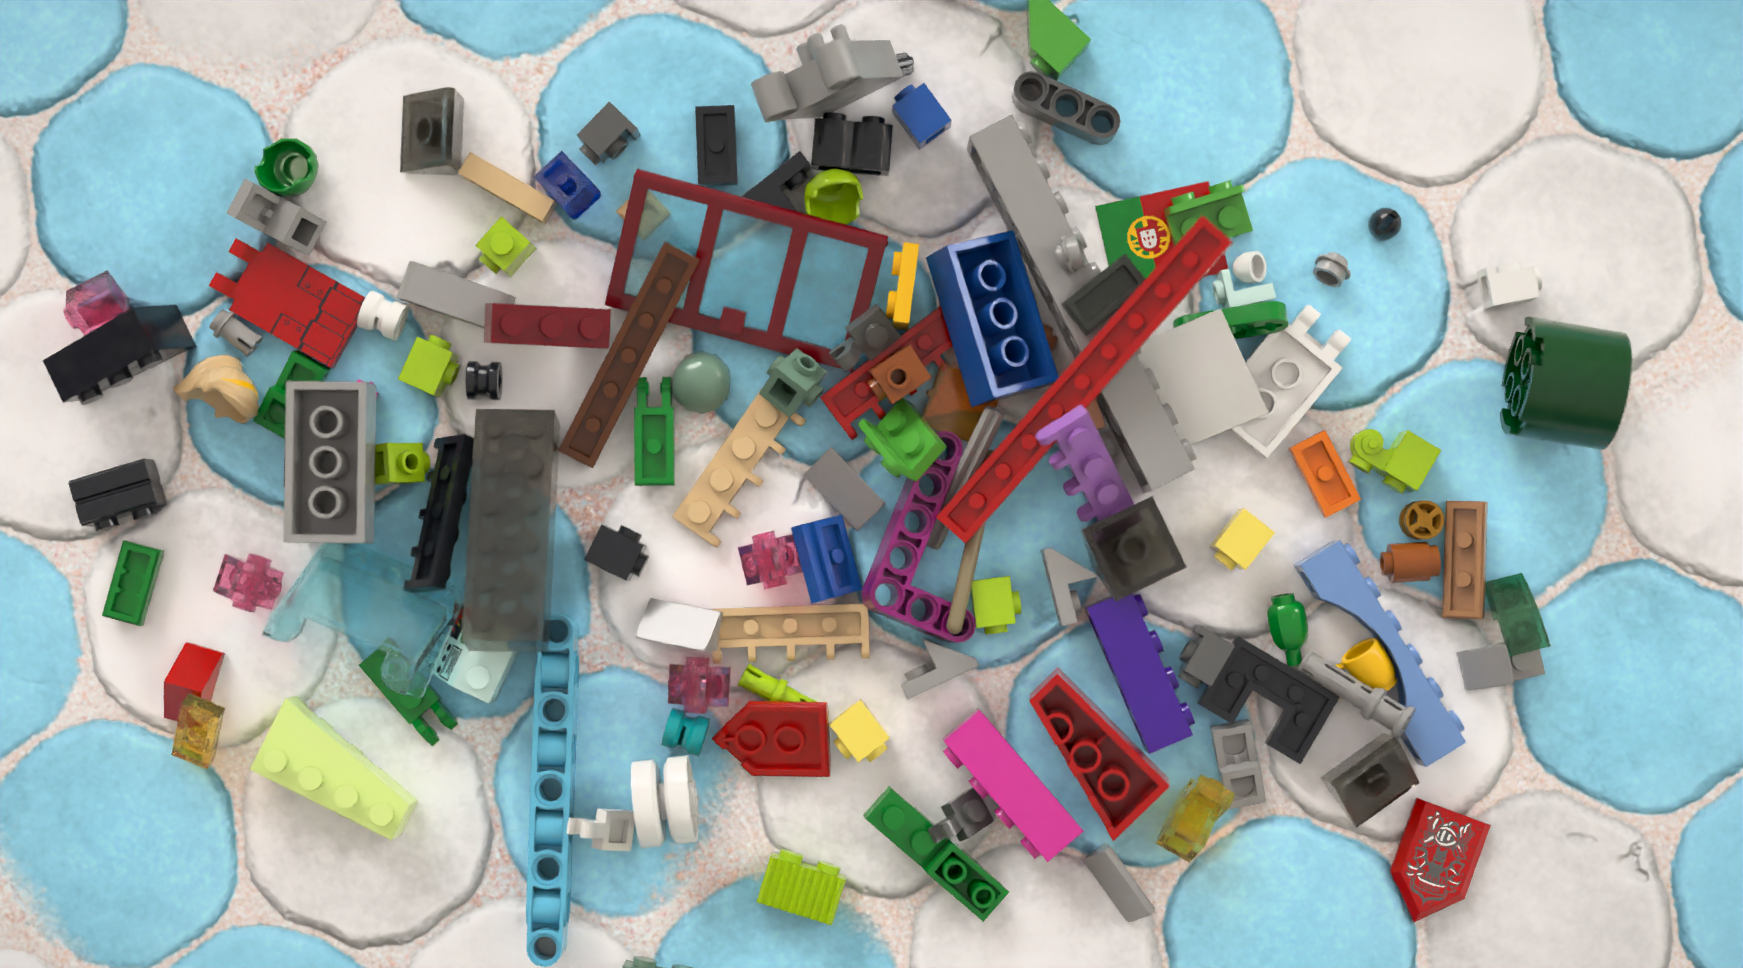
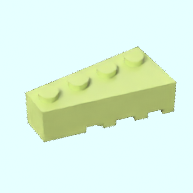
(324, 767)

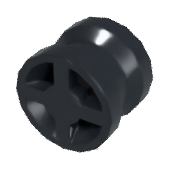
(484, 380)

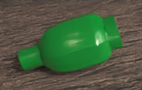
(1288, 626)

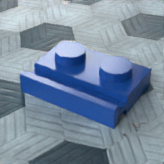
(826, 558)

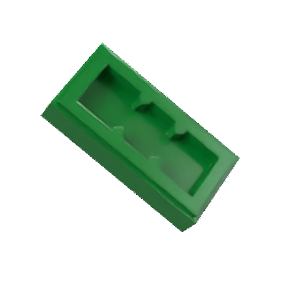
(133, 583)

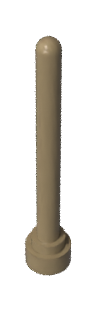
(965, 578)

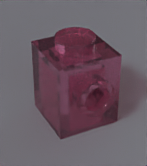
(94, 303)

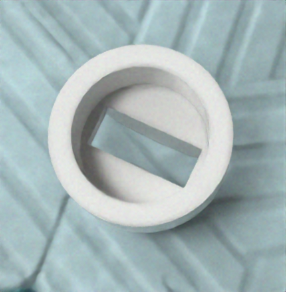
(1250, 267)

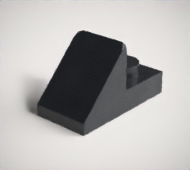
(788, 175)

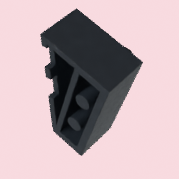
(118, 352)

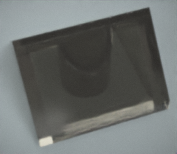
(432, 132)
(1132, 549)
(1371, 778)

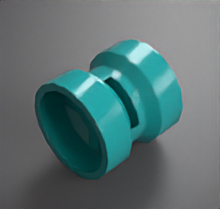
(694, 734)

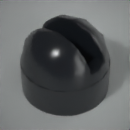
(1378, 217)

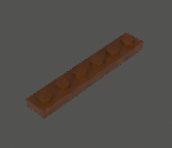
(629, 354)

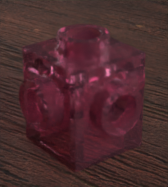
(769, 559)
(249, 582)
(698, 685)

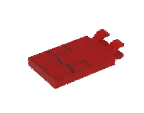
(292, 301)

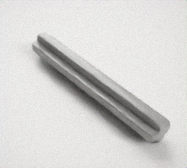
(968, 465)

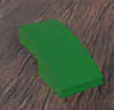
(273, 407)

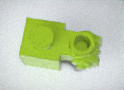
(1402, 465)

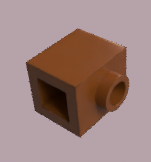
(898, 375)

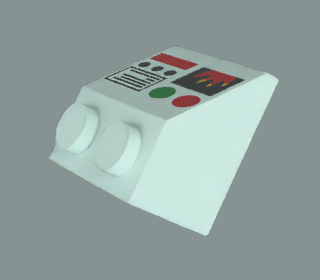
(473, 672)

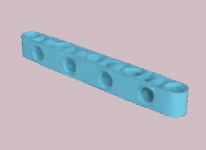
(552, 757)

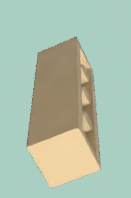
(507, 188)

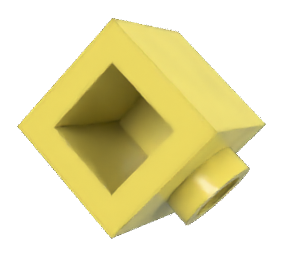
(1241, 540)
(859, 733)

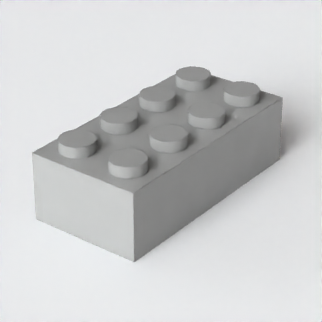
(329, 462)

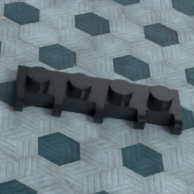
(441, 514)

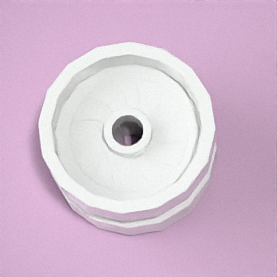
(658, 801)

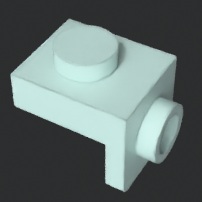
(1225, 293)

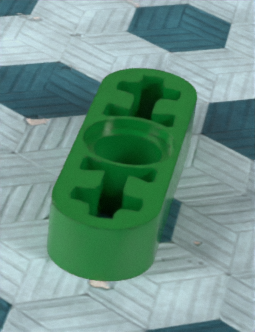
(1248, 319)

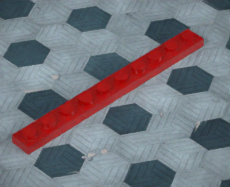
(1086, 376)

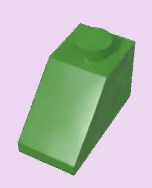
(1052, 39)

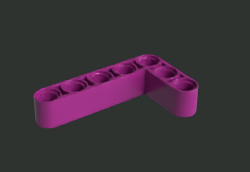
(913, 546)

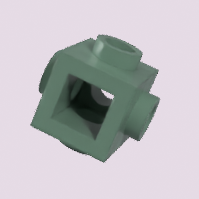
(793, 382)

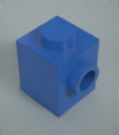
(920, 114)

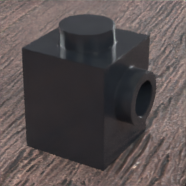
(618, 552)

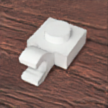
(609, 831)

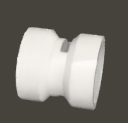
(383, 315)

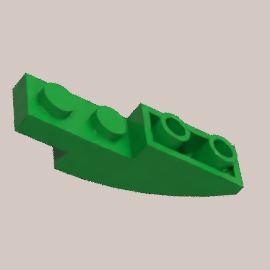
(942, 861)

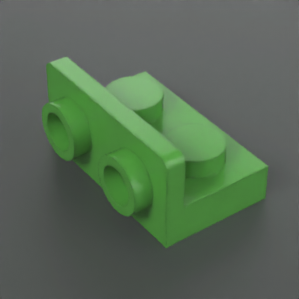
(1221, 207)
(903, 441)

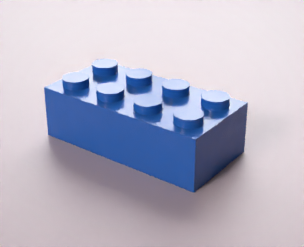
(992, 318)

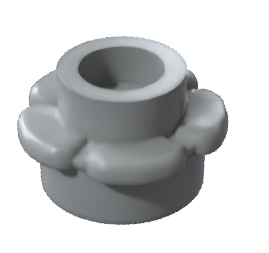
(1071, 254)
(1331, 269)

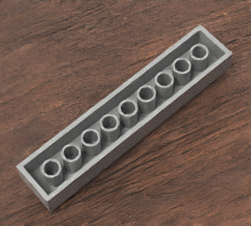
(1039, 221)

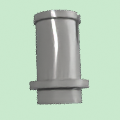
(235, 332)

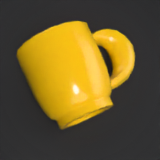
(1370, 664)

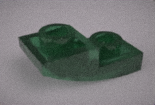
(1517, 614)

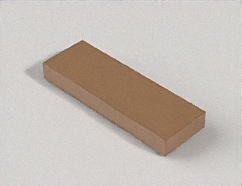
(1465, 559)

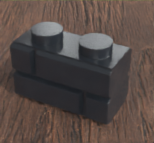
(118, 493)

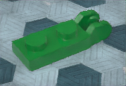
(654, 437)
(407, 706)

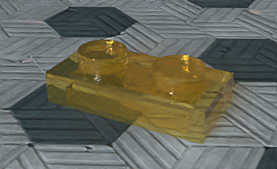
(198, 731)

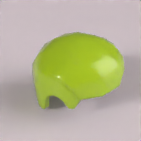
(834, 196)

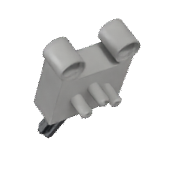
(829, 76)

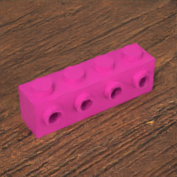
(1012, 785)

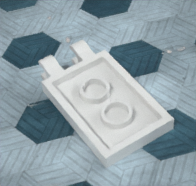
(1290, 375)

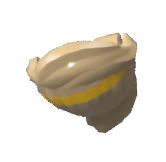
(223, 386)

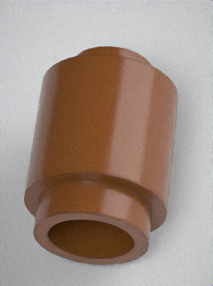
(1410, 562)

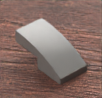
(1238, 762)

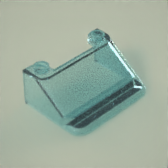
(365, 599)

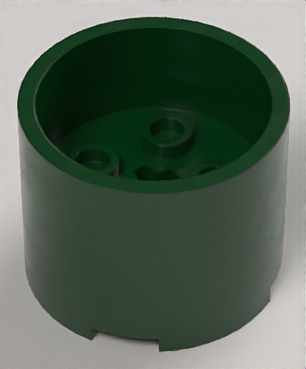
(1566, 383)

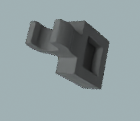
(869, 335)
(964, 817)

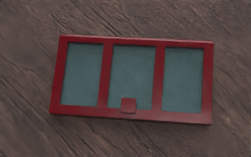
(761, 269)

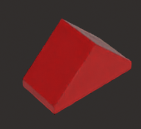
(192, 673)

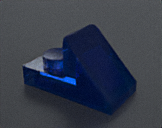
(568, 185)

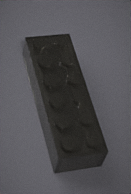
(511, 530)

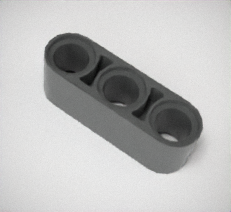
(1053, 92)

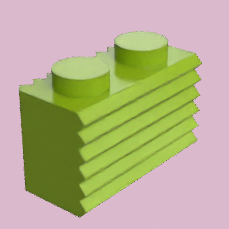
(802, 887)

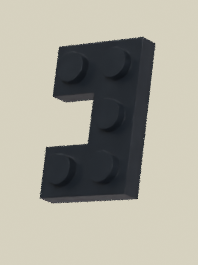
(1303, 700)

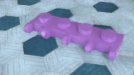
(1089, 463)

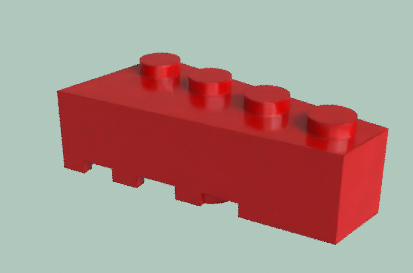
(1100, 755)

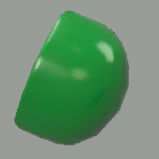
(287, 167)

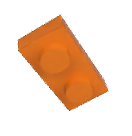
(1324, 473)

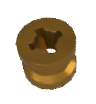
(1428, 516)

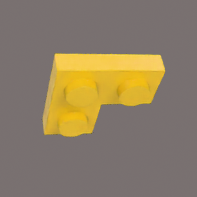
(900, 301)

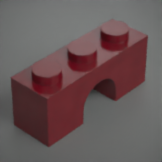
(547, 325)

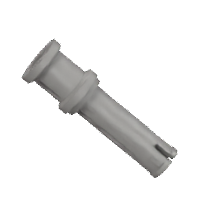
(1372, 702)

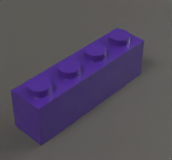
(1139, 672)

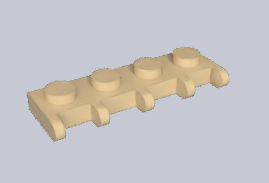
(732, 467)
(793, 626)

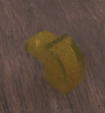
(1194, 816)

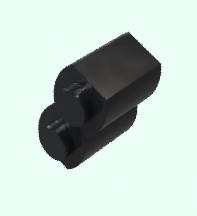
(852, 145)

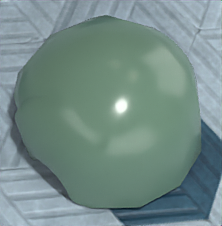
(701, 382)

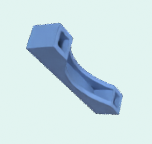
(1336, 580)

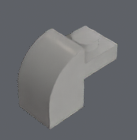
(276, 217)

